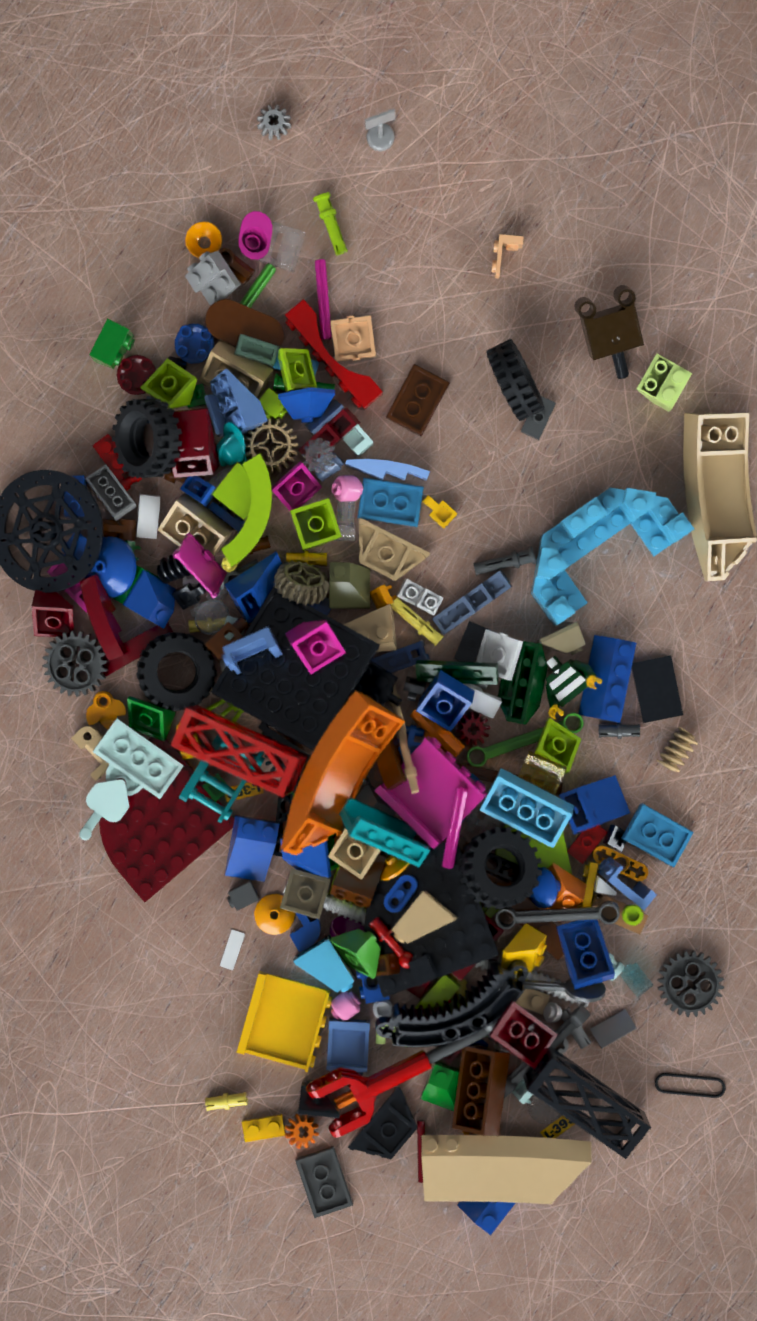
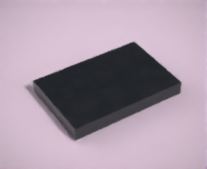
(656, 689)

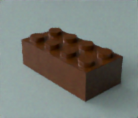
(480, 1090)

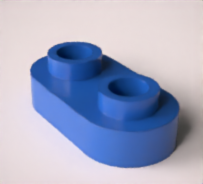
(401, 893)

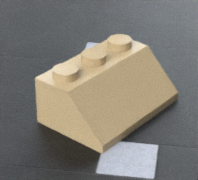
(248, 372)
(193, 517)

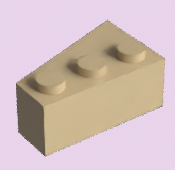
(377, 627)

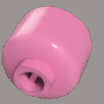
(347, 488)
(345, 1005)

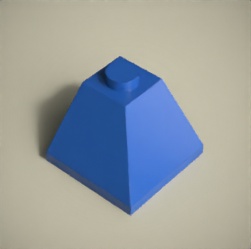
(306, 403)
(151, 599)
(311, 860)

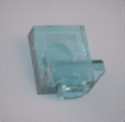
(636, 979)

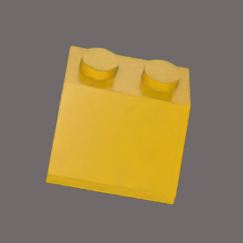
(525, 946)

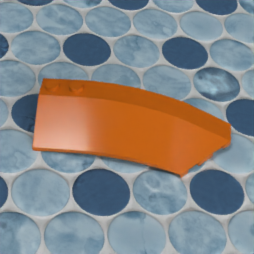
(337, 771)

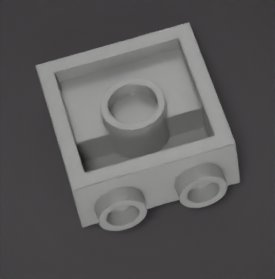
(212, 277)

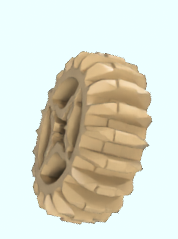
(280, 445)

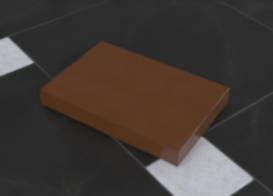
(417, 400)

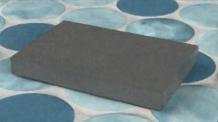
(324, 1182)

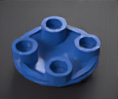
(194, 343)
(546, 891)

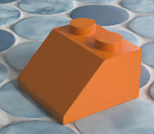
(571, 891)

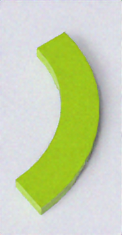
(258, 514)

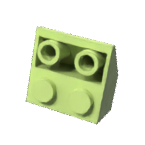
(663, 382)

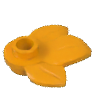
(104, 713)

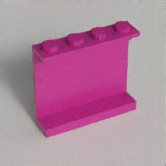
(437, 780)

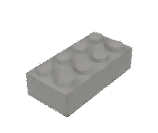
(110, 492)

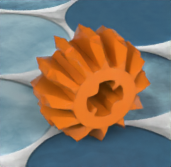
(295, 1134)

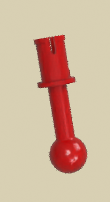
(384, 934)

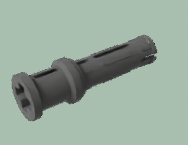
(514, 559)

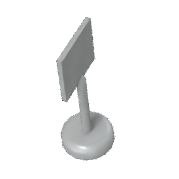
(379, 134)

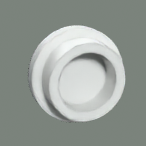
(382, 1008)
(552, 1012)

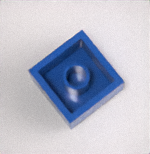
(445, 701)

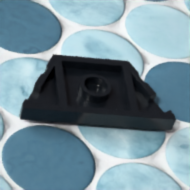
(387, 1128)

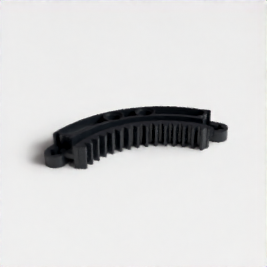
(460, 1017)

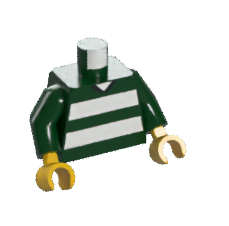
(567, 682)

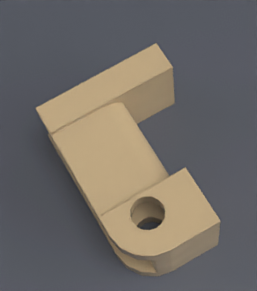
(81, 740)

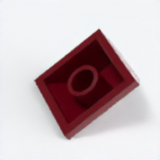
(51, 615)

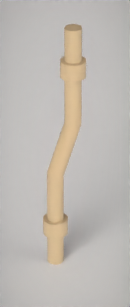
(410, 770)

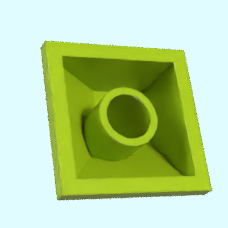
(558, 744)

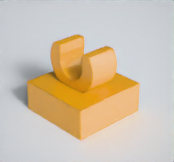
(381, 596)

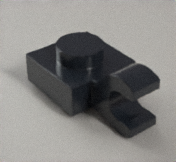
(188, 595)

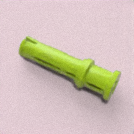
(328, 214)

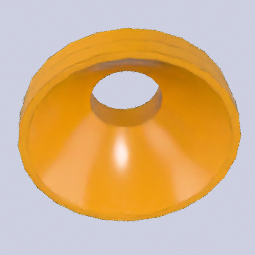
(201, 230)

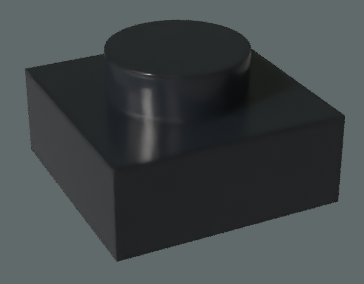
(613, 838)

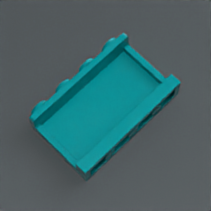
(382, 831)

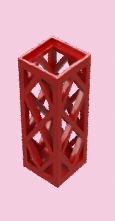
(186, 742)

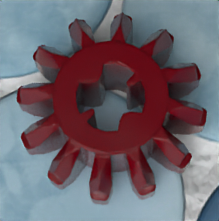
(478, 733)

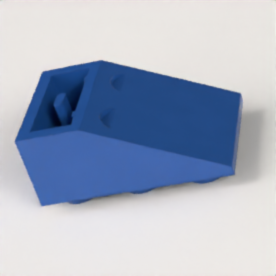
(253, 586)
(595, 804)

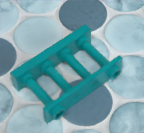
(201, 774)

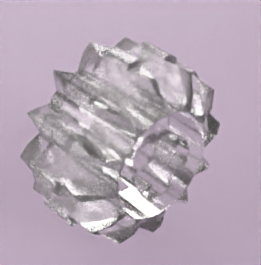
(319, 447)

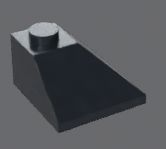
(317, 1106)

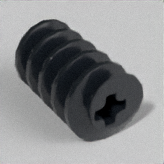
(171, 569)

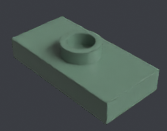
(256, 350)

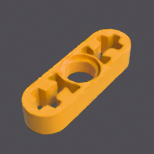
(636, 864)

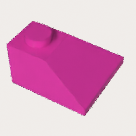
(315, 644)

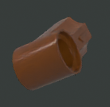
(240, 269)
(122, 529)

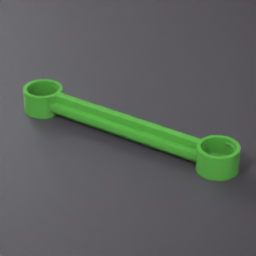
(517, 742)

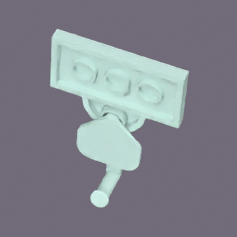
(136, 762)

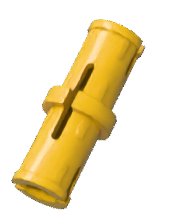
(310, 558)

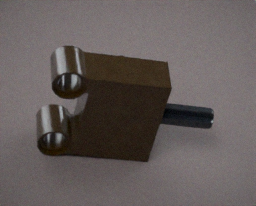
(611, 329)

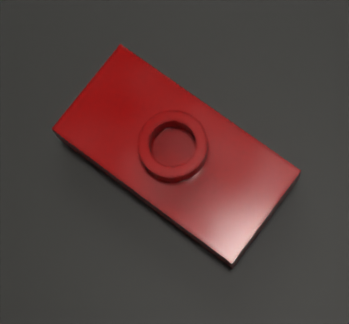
(586, 843)

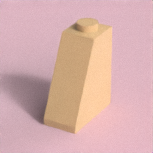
(422, 918)

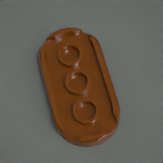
(229, 319)

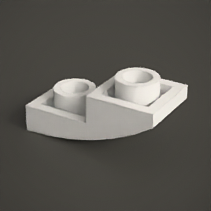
(148, 516)
(419, 597)
(484, 702)

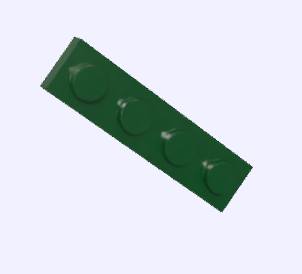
(462, 671)

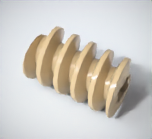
(677, 750)

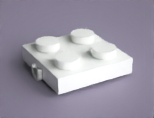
(502, 650)

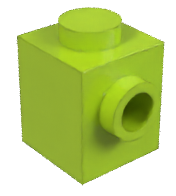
(272, 406)

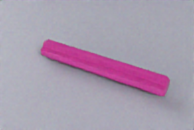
(323, 299)
(454, 827)

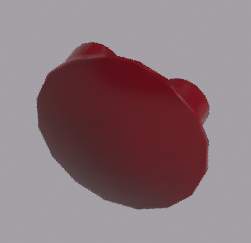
(134, 373)

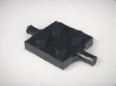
(378, 685)

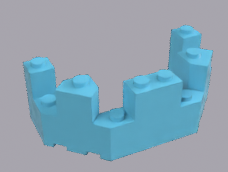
(588, 527)

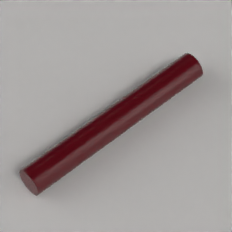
(420, 1131)

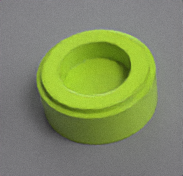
(632, 914)

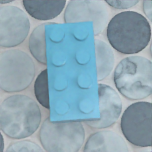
(527, 808)

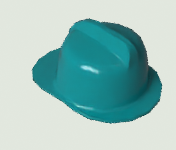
(232, 446)

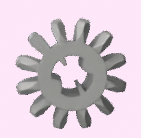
(266, 126)

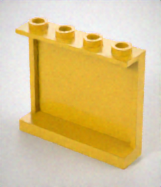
(284, 1021)

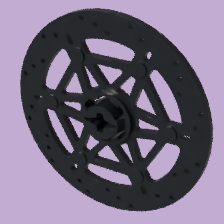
(56, 535)

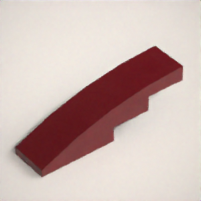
(102, 619)

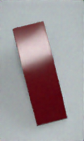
(335, 429)

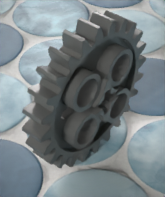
(57, 659)
(702, 998)

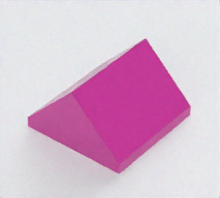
(296, 487)

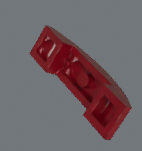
(134, 647)

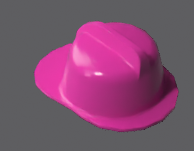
(255, 235)

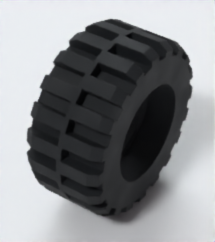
(202, 681)

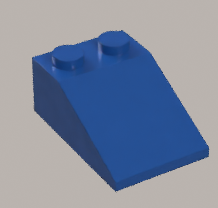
(251, 848)
(585, 953)

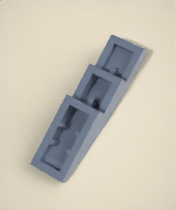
(472, 602)

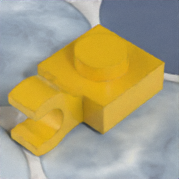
(441, 512)

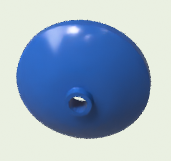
(118, 566)

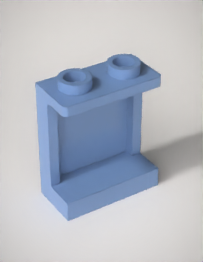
(250, 646)
(640, 894)
(348, 1044)

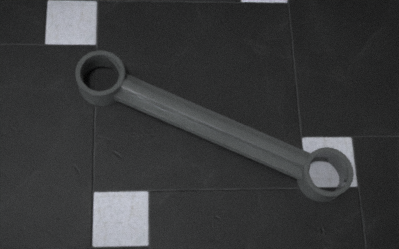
(552, 915)
(574, 1021)

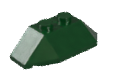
(524, 693)

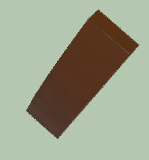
(390, 765)

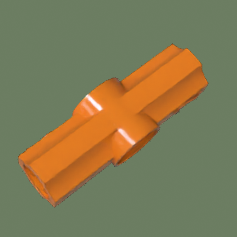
(445, 737)

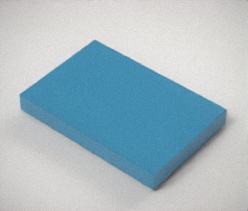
(390, 502)
(657, 835)

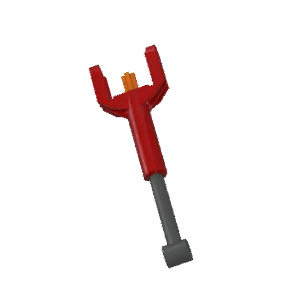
(366, 1089)

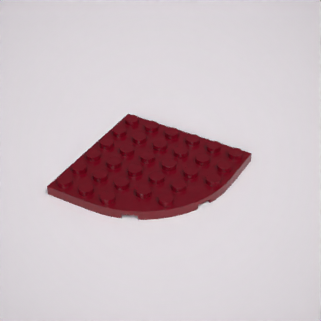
(163, 834)

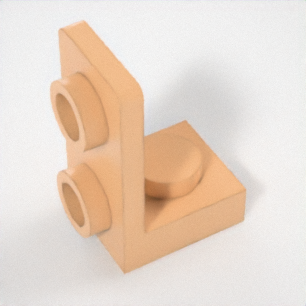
(511, 243)

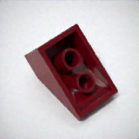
(523, 1035)

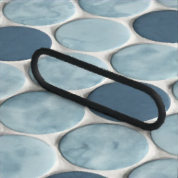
(693, 1077)

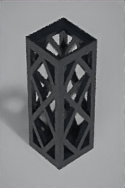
(574, 1112)

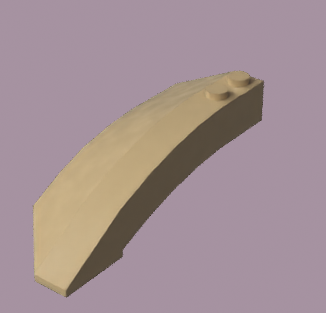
(718, 489)
(500, 1167)

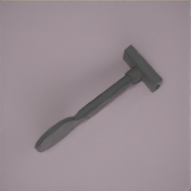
(586, 994)

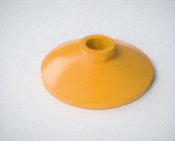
(393, 867)
(265, 922)

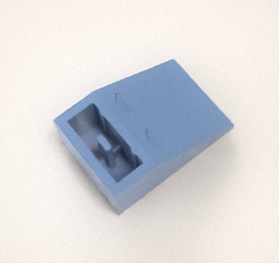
(237, 402)

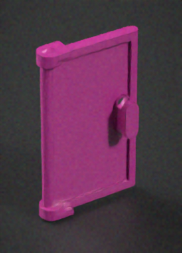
(201, 565)

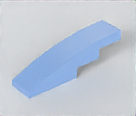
(378, 468)

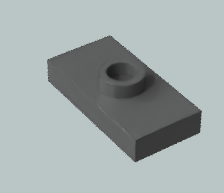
(536, 423)

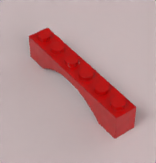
(361, 387)

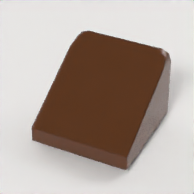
(388, 964)

